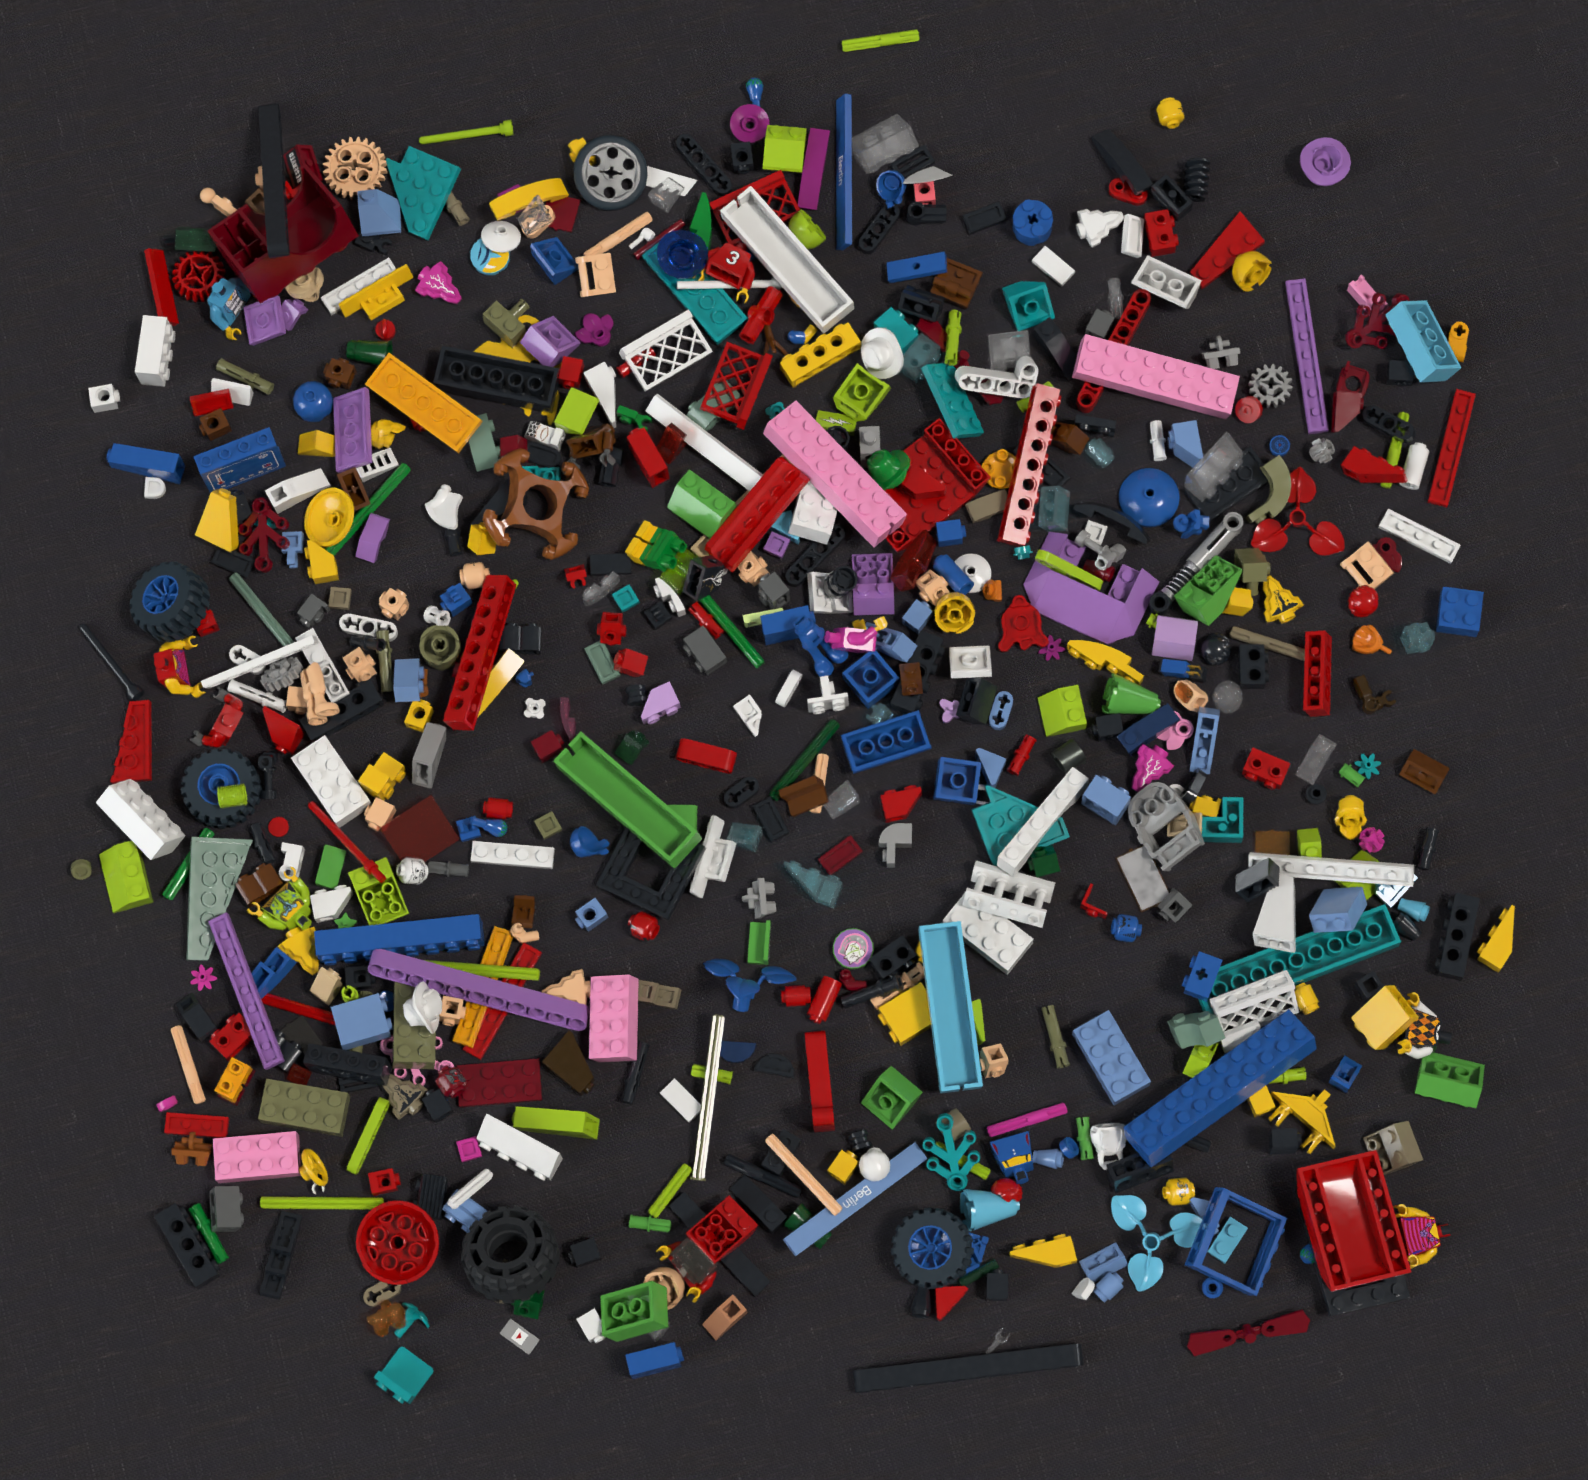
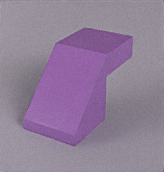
(371, 537)

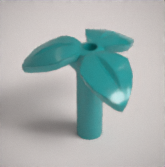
(411, 1315)

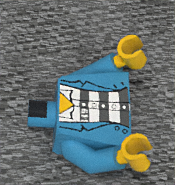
(226, 303)

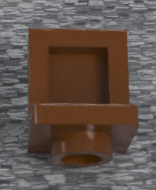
(911, 678)
(524, 910)

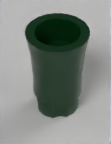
(368, 351)
(800, 1217)

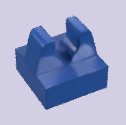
(467, 831)

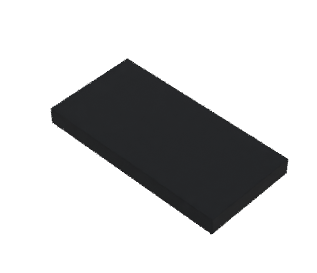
(1239, 485)

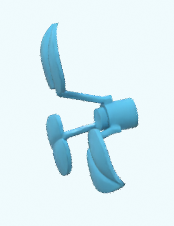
(1145, 1269)

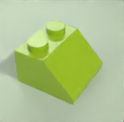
(784, 148)
(1062, 711)

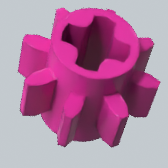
(1371, 839)

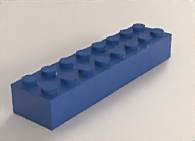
(401, 938)

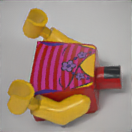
(172, 668)
(1419, 1234)

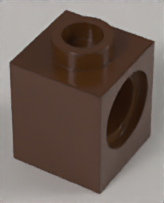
(222, 428)

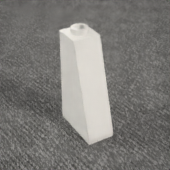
(1277, 918)

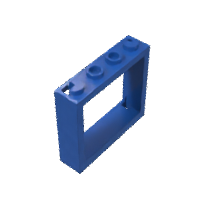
(1207, 1230)

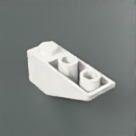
(296, 489)

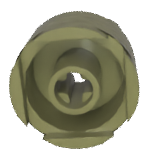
(441, 636)

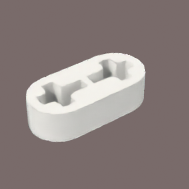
(249, 656)
(788, 688)

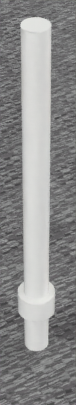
(722, 285)

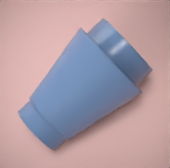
(1051, 1158)

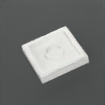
(970, 661)

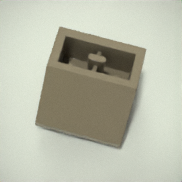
(1395, 1147)

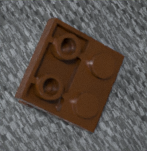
(957, 283)

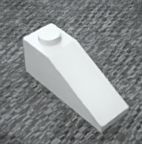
(603, 387)

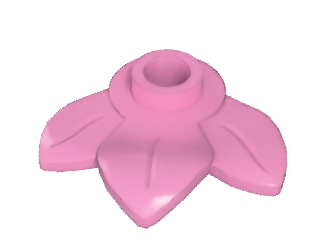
(1174, 736)

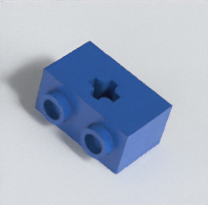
(1201, 988)

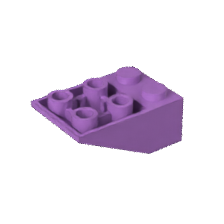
(874, 587)

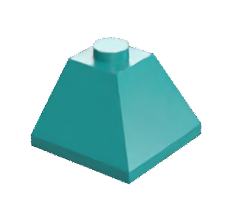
(1028, 303)

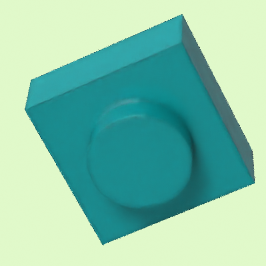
(625, 598)

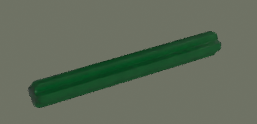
(805, 758)

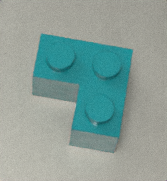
(1227, 827)

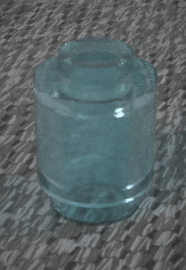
(1100, 452)

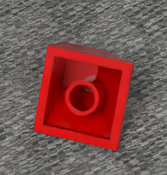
(283, 732)

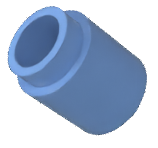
(1108, 1286)

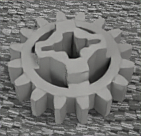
(1278, 386)
(281, 674)

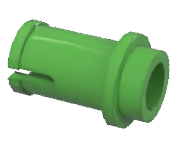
(1351, 775)

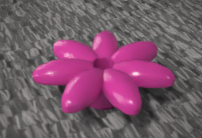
(205, 981)

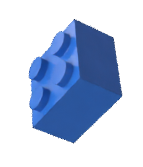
(1459, 611)
(870, 678)
(957, 781)

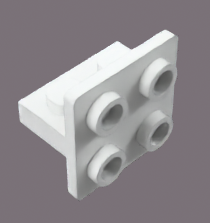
(828, 700)

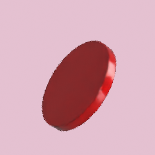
(278, 826)

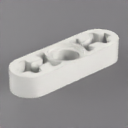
(355, 618)

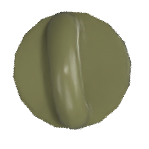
(81, 869)

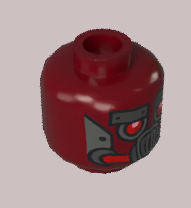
(451, 1082)

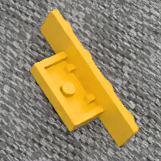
(378, 296)

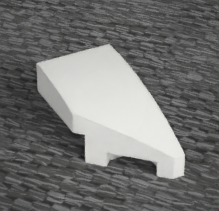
(749, 713)

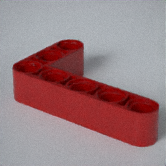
(819, 1081)

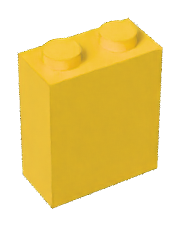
(906, 1014)
(1384, 1017)

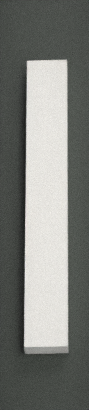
(705, 443)
(1339, 869)

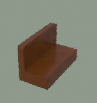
(1424, 771)
(804, 795)

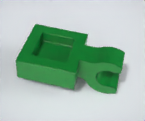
(630, 416)

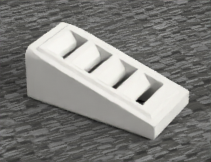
(379, 470)

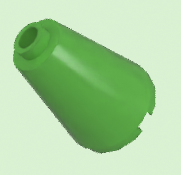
(1128, 697)

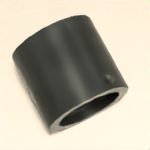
(1068, 756)

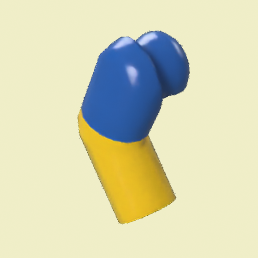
(802, 337)

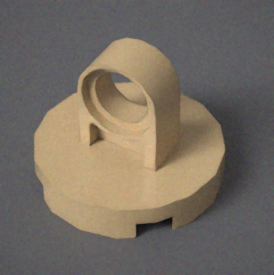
(306, 286)

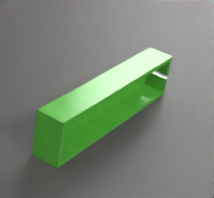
(628, 800)

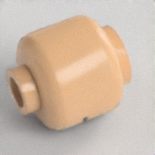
(473, 575)

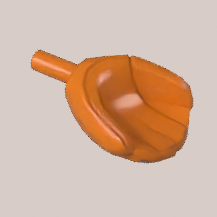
(1368, 641)

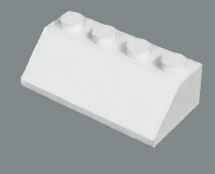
(518, 1147)

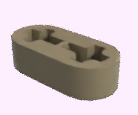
(379, 1287)

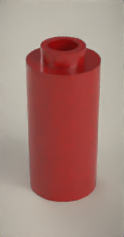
(824, 999)

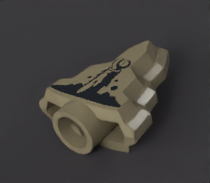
(404, 1096)

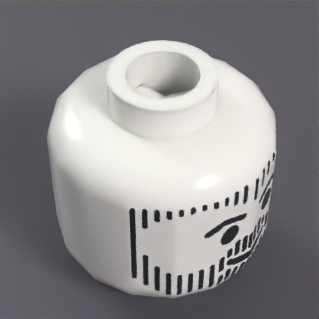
(412, 871)

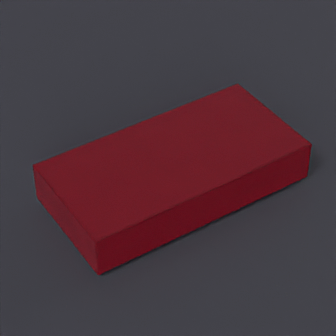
(840, 855)

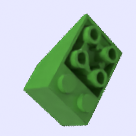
(1209, 590)

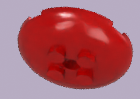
(377, 1245)

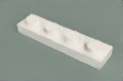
(512, 855)

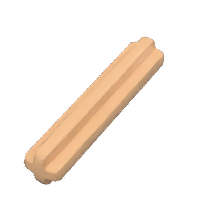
(820, 771)

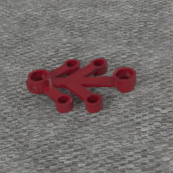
(1374, 323)
(262, 532)

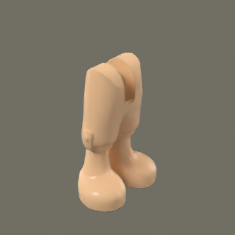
(313, 693)

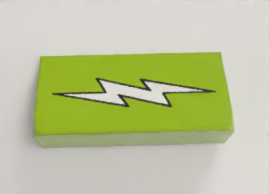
(830, 419)

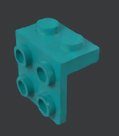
(404, 1375)

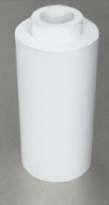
(1415, 465)

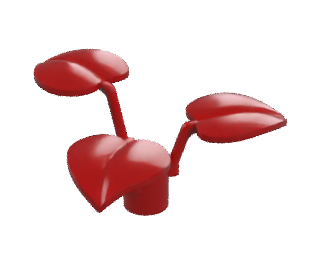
(1271, 537)

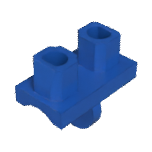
(1191, 523)

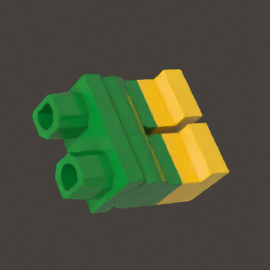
(655, 547)

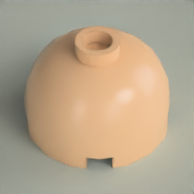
(672, 1280)

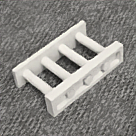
(1020, 884)

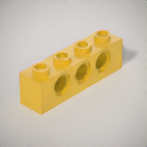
(797, 374)

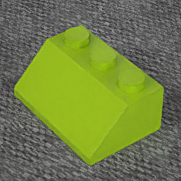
(125, 876)

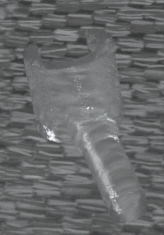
(999, 1339)

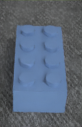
(1111, 1057)

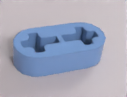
(996, 709)

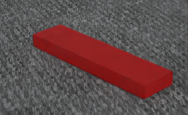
(161, 285)

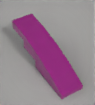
(813, 168)

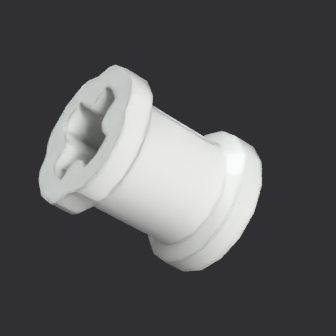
(436, 618)

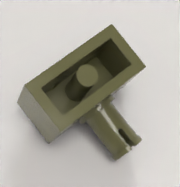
(506, 322)
(1254, 567)

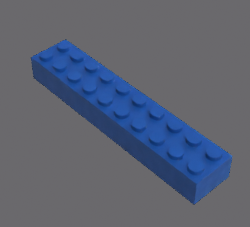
(1220, 1088)

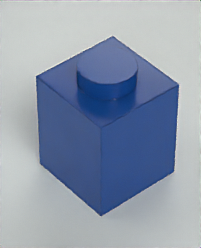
(950, 532)

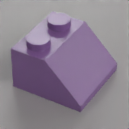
(549, 341)

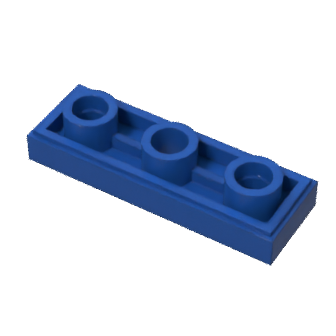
(907, 268)

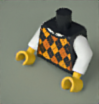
(1424, 1034)

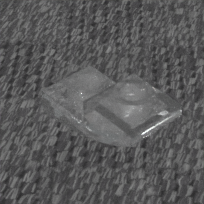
(595, 593)

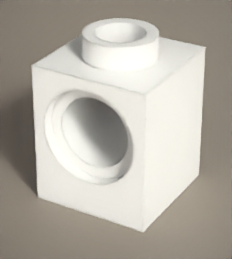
(96, 394)
(591, 1326)

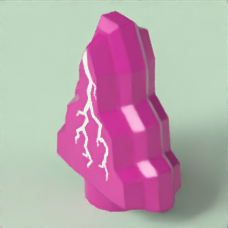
(437, 284)
(1150, 766)

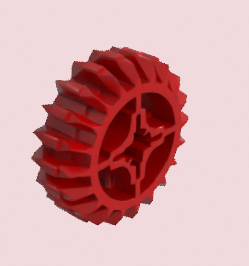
(192, 280)

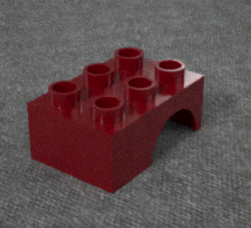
(315, 231)

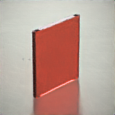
(420, 831)

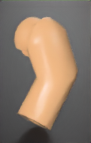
(523, 936)

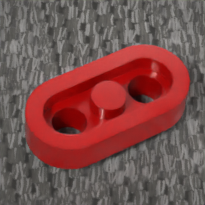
(1126, 194)

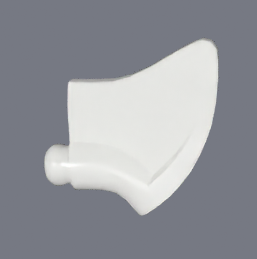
(444, 507)

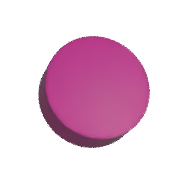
(167, 1103)

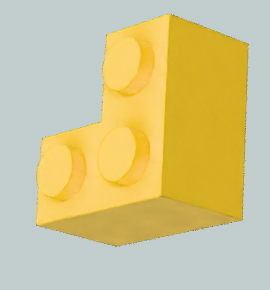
(382, 777)

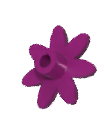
(1054, 651)

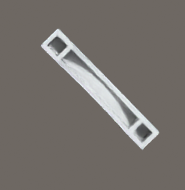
(1029, 836)

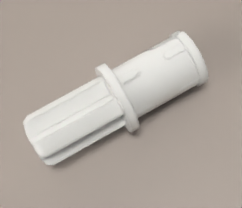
(1157, 440)

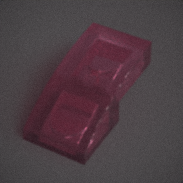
(568, 723)

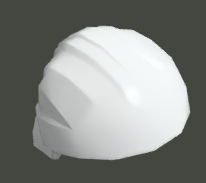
(874, 1165)

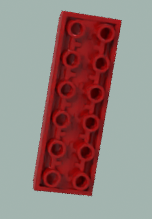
(756, 513)

